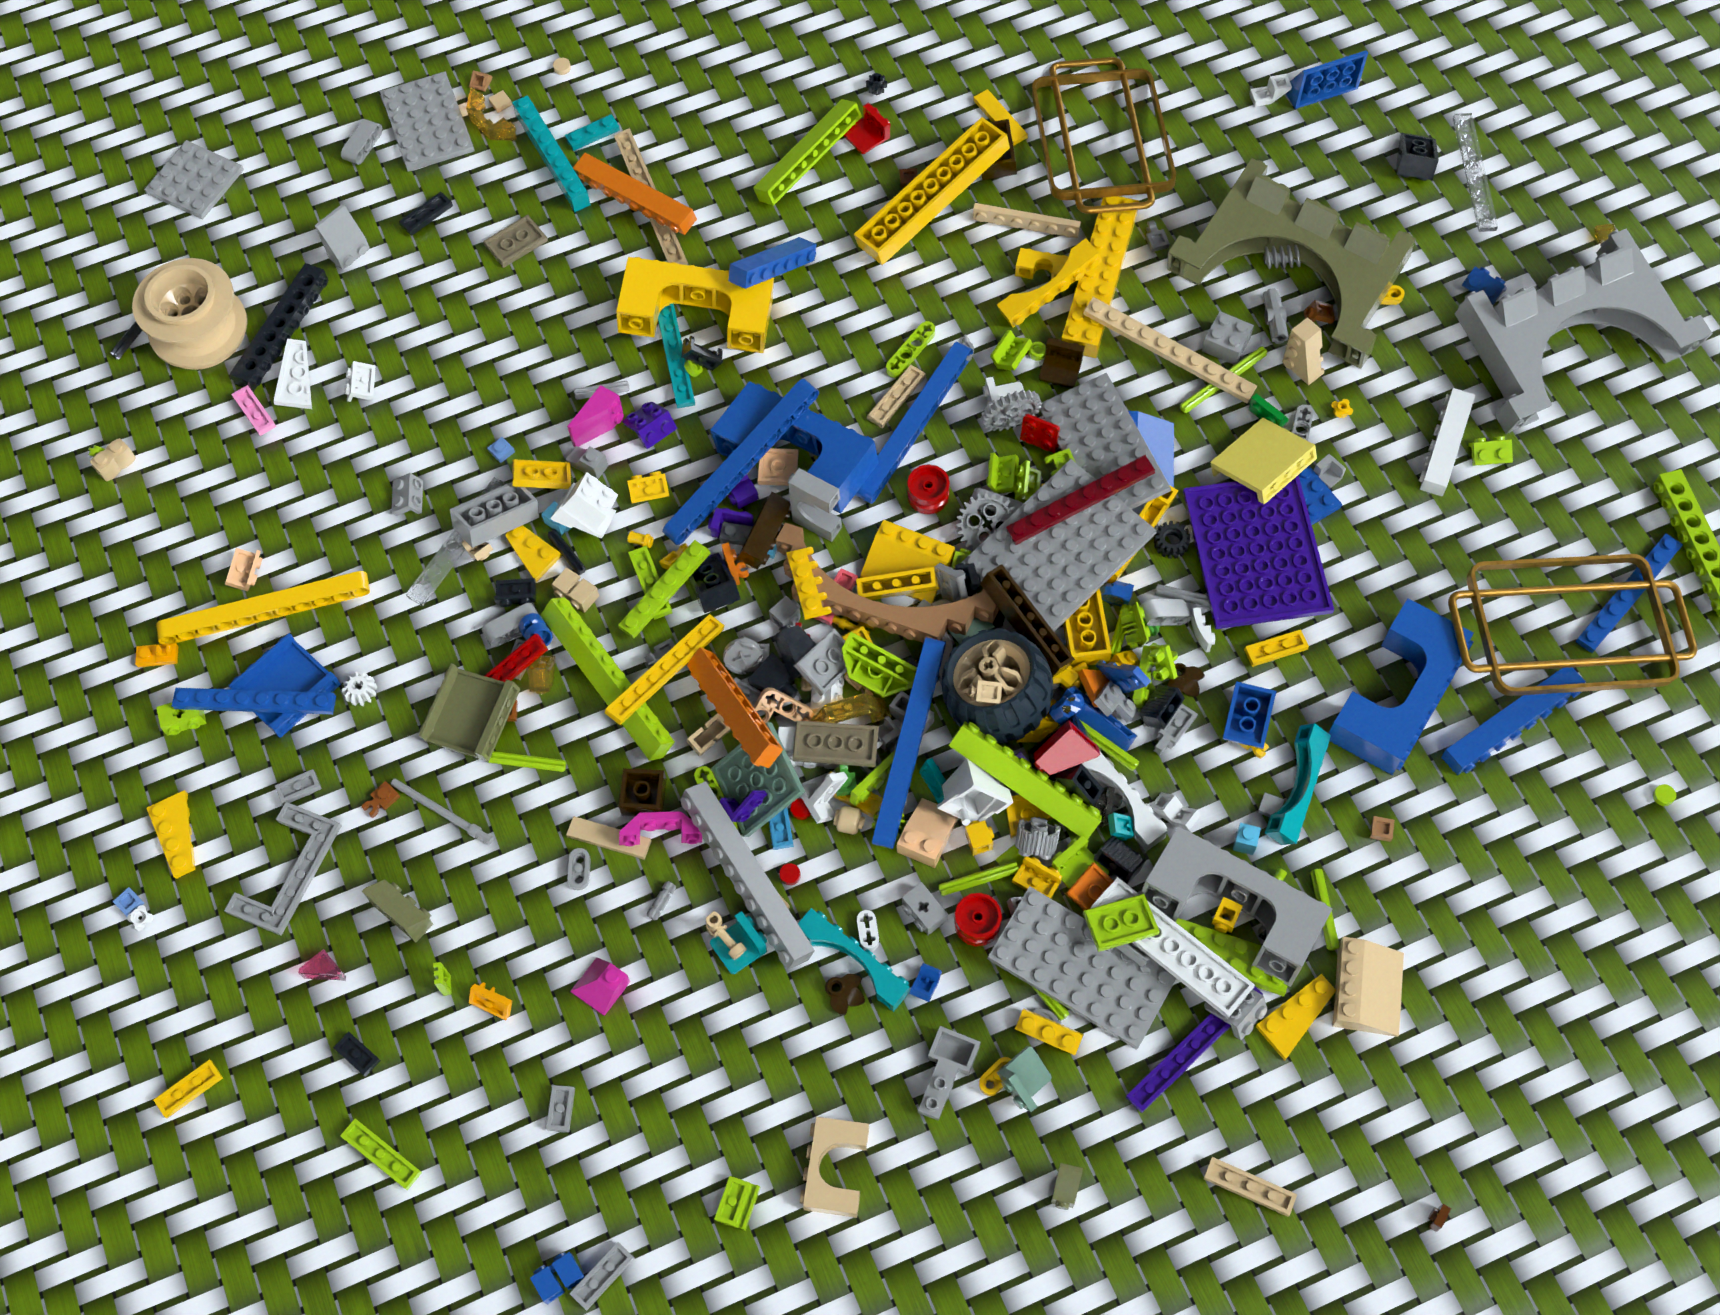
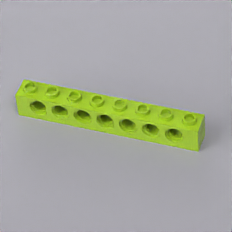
(1677, 495)

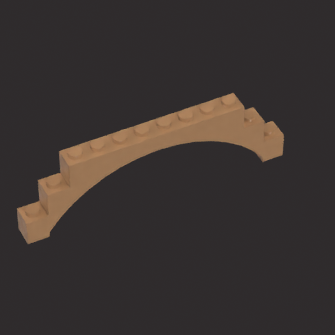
(910, 622)

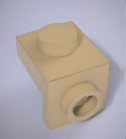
(478, 552)

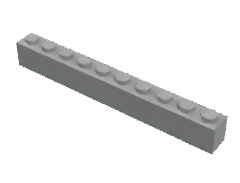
(747, 875)

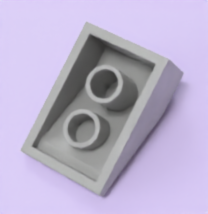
(342, 237)

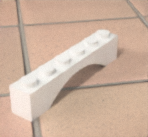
(1146, 827)

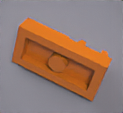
(730, 557)

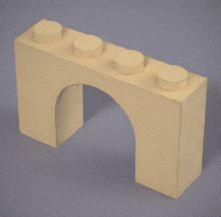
(826, 1136)

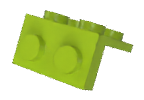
(1074, 861)

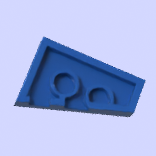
(1125, 676)

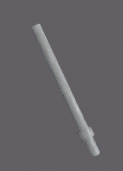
(472, 829)

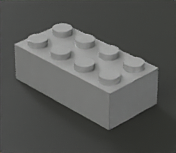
(494, 514)

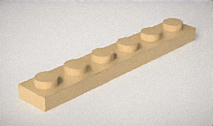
(1026, 220)

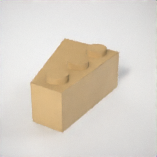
(1303, 351)

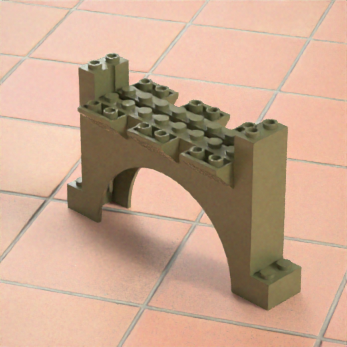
(1351, 262)

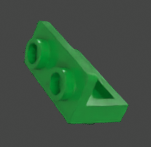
(1264, 409)

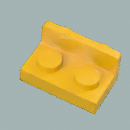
(648, 487)

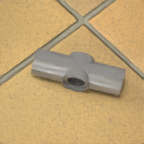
(1275, 316)

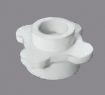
(146, 917)

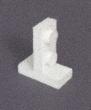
(817, 797)

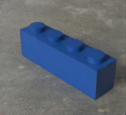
(1106, 726)

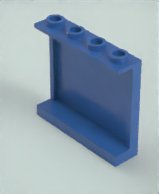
(285, 668)

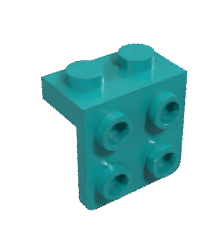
(743, 932)

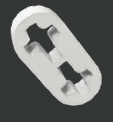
(872, 930)

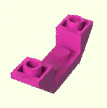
(653, 821)

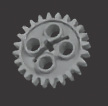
(1010, 410)
(972, 533)

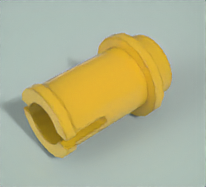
(640, 539)

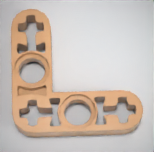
(770, 706)

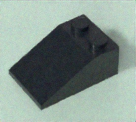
(1417, 156)
(714, 584)

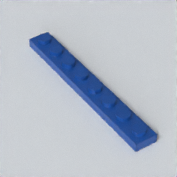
(1624, 599)
(254, 701)

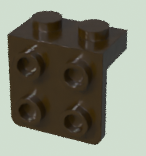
(1062, 363)

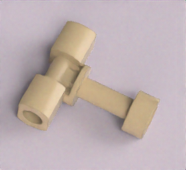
(715, 929)

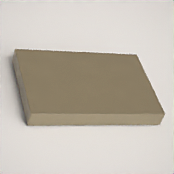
(515, 241)

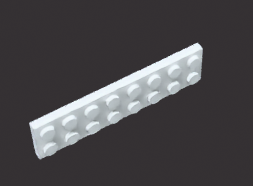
(1187, 957)

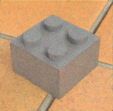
(1227, 338)

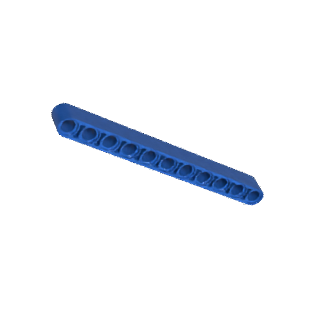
(915, 421)
(740, 461)
(909, 743)

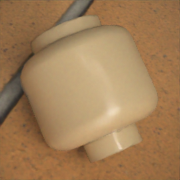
(849, 820)

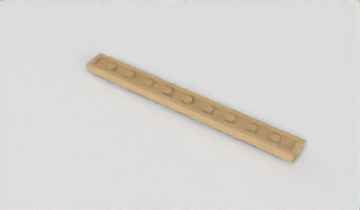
(639, 171)
(1170, 350)

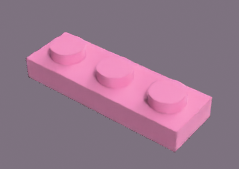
(253, 410)

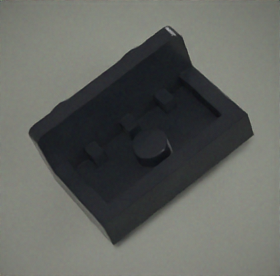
(972, 579)
(515, 592)

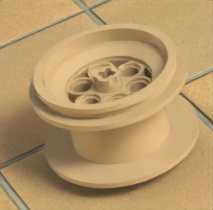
(190, 313)

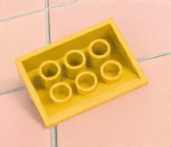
(902, 550)

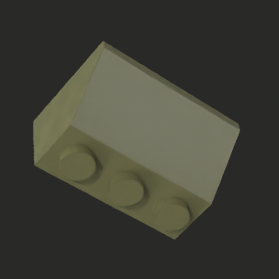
(399, 909)

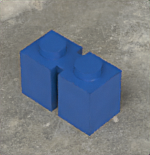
(547, 1283)

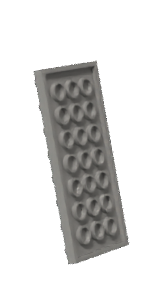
(1103, 436)
(1058, 957)

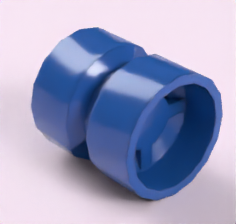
(533, 624)

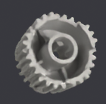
(1037, 838)

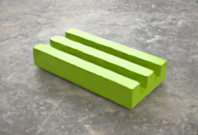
(443, 979)

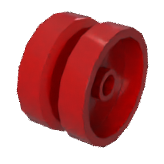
(928, 489)
(978, 907)

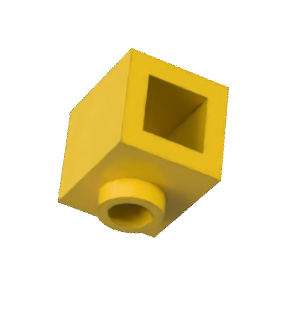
(979, 837)

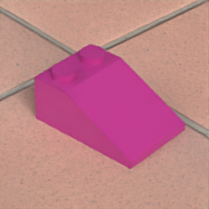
(596, 417)

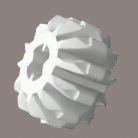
(357, 696)

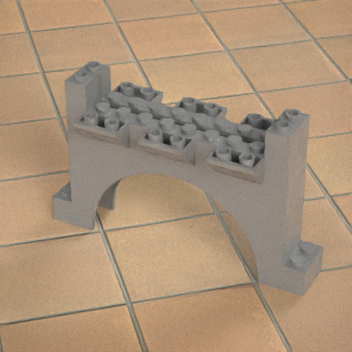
(1612, 291)

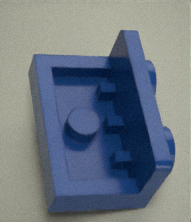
(1481, 280)

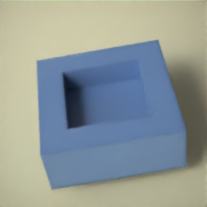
(501, 449)
(128, 901)

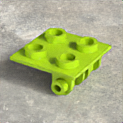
(1142, 632)

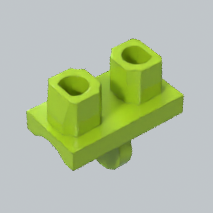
(1164, 662)

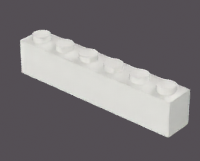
(1447, 442)

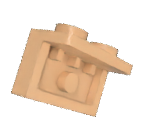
(242, 569)

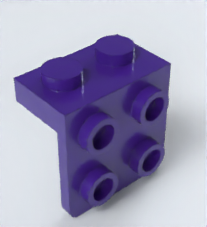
(650, 423)

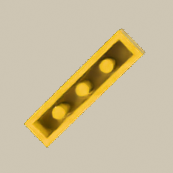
(898, 584)

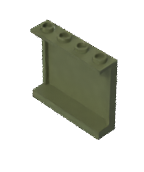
(469, 713)

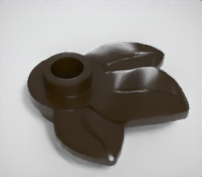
(1188, 680)
(847, 995)

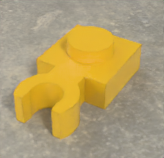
(668, 560)

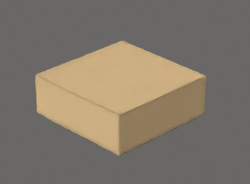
(500, 101)

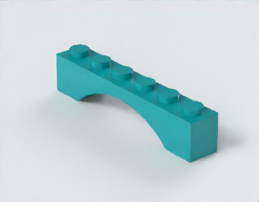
(1310, 749)
(888, 987)

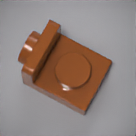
(1320, 311)

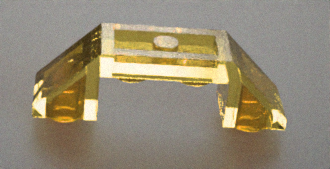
(498, 131)
(852, 708)

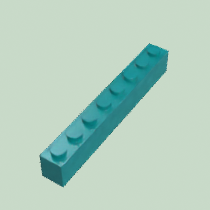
(551, 153)

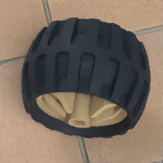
(1002, 659)

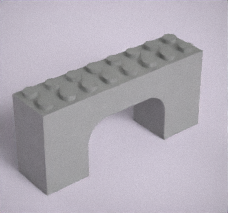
(1289, 915)

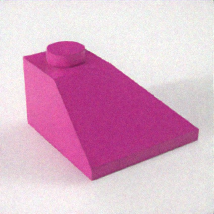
(601, 985)

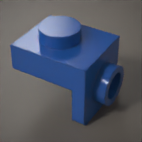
(926, 982)

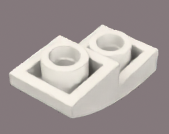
(1202, 632)

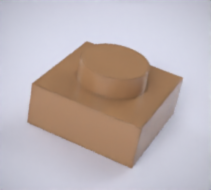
(1382, 828)

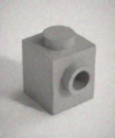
(785, 612)

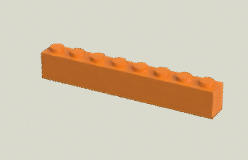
(635, 194)
(734, 708)

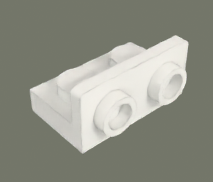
(361, 381)

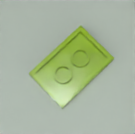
(1121, 922)

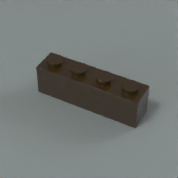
(764, 531)

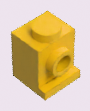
(1230, 910)

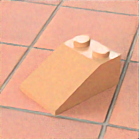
(926, 833)

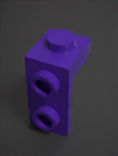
(727, 515)
(742, 812)

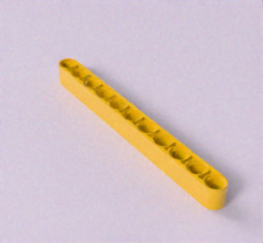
(262, 608)

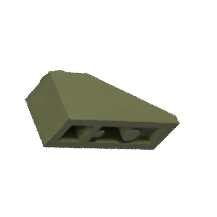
(1066, 1186)

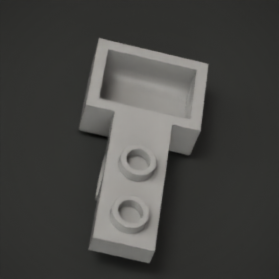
(953, 1055)

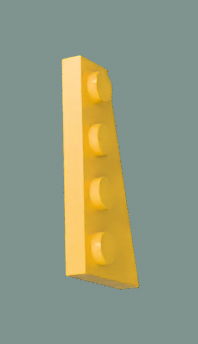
(1294, 1017)

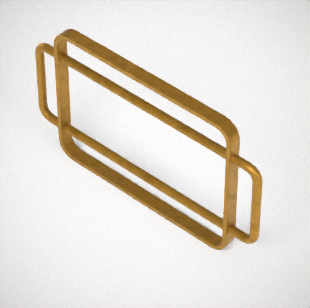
(1110, 191)
(1649, 584)

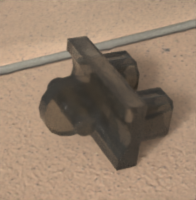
(1105, 803)

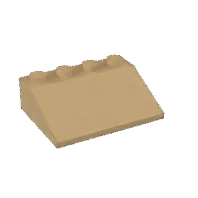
(1368, 987)

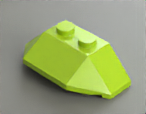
(876, 667)

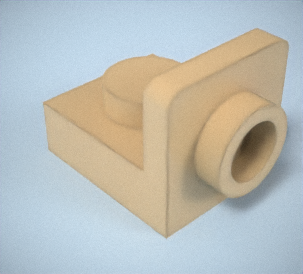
(985, 691)

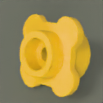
(1338, 411)

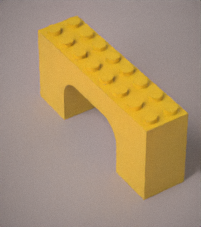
(656, 284)

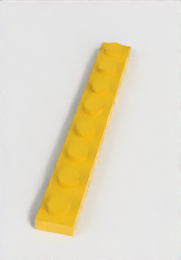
(663, 670)

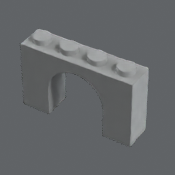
(812, 503)

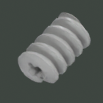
(1276, 258)

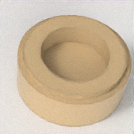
(561, 66)

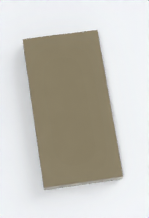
(835, 743)

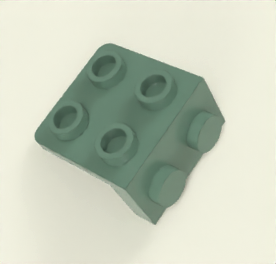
(1024, 1077)

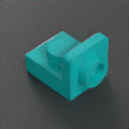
(1121, 826)

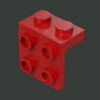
(869, 130)
(1040, 433)

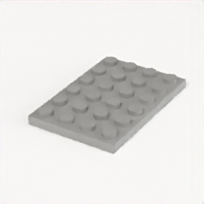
(427, 121)

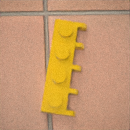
(806, 583)

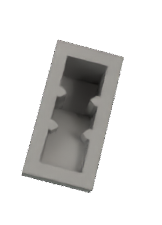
(588, 461)

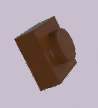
(907, 176)
(1438, 1217)

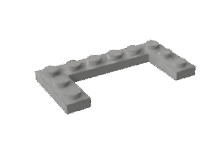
(279, 914)

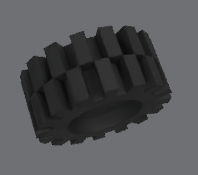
(1169, 549)

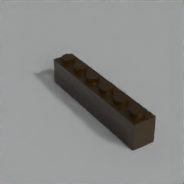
(1026, 618)

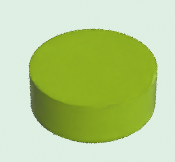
(1037, 351)
(693, 368)
(1664, 795)

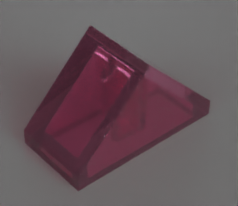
(321, 968)

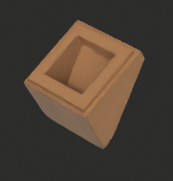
(480, 80)

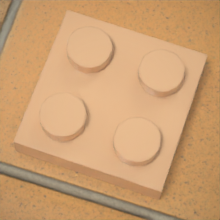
(777, 466)

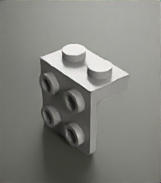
(1245, 1015)

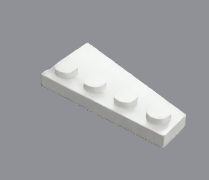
(294, 380)

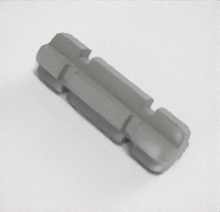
(661, 900)

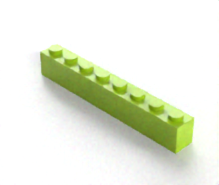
(807, 152)
(1025, 780)

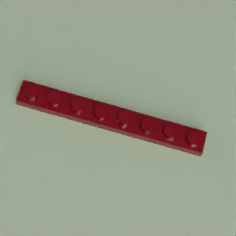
(1080, 499)

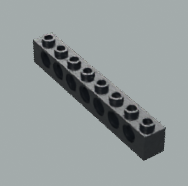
(279, 327)

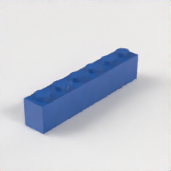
(772, 262)

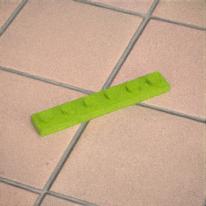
(664, 589)

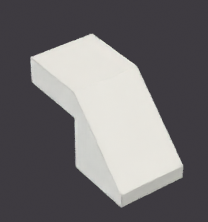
(1276, 87)
(1174, 812)

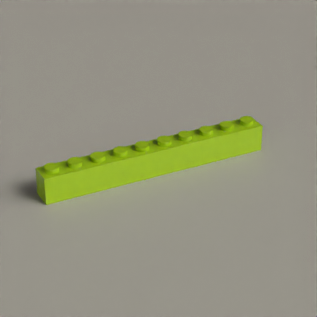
(605, 675)

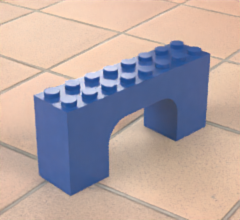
(842, 453)
(1389, 734)

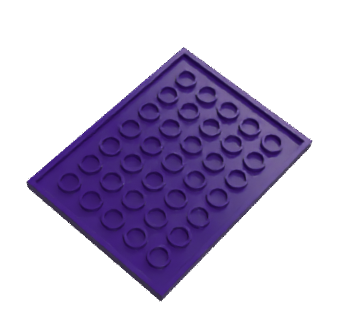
(1257, 556)

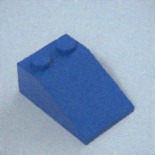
(1249, 715)

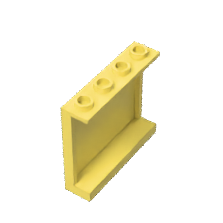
(1265, 459)

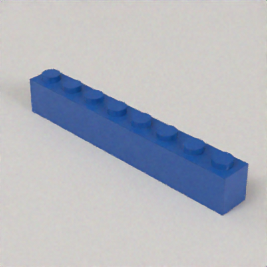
(1509, 723)

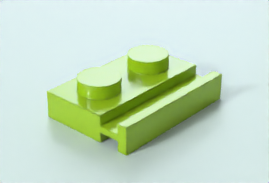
(737, 1203)

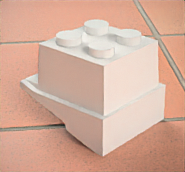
(586, 506)
(973, 794)

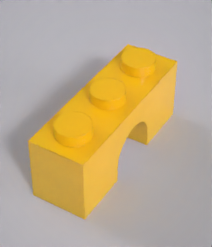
(1031, 261)

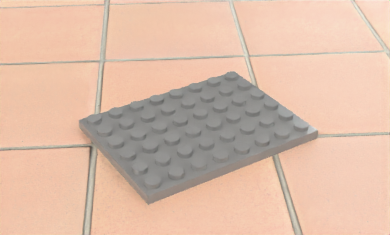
(1071, 558)

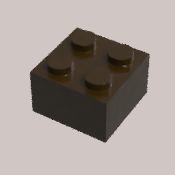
(642, 791)

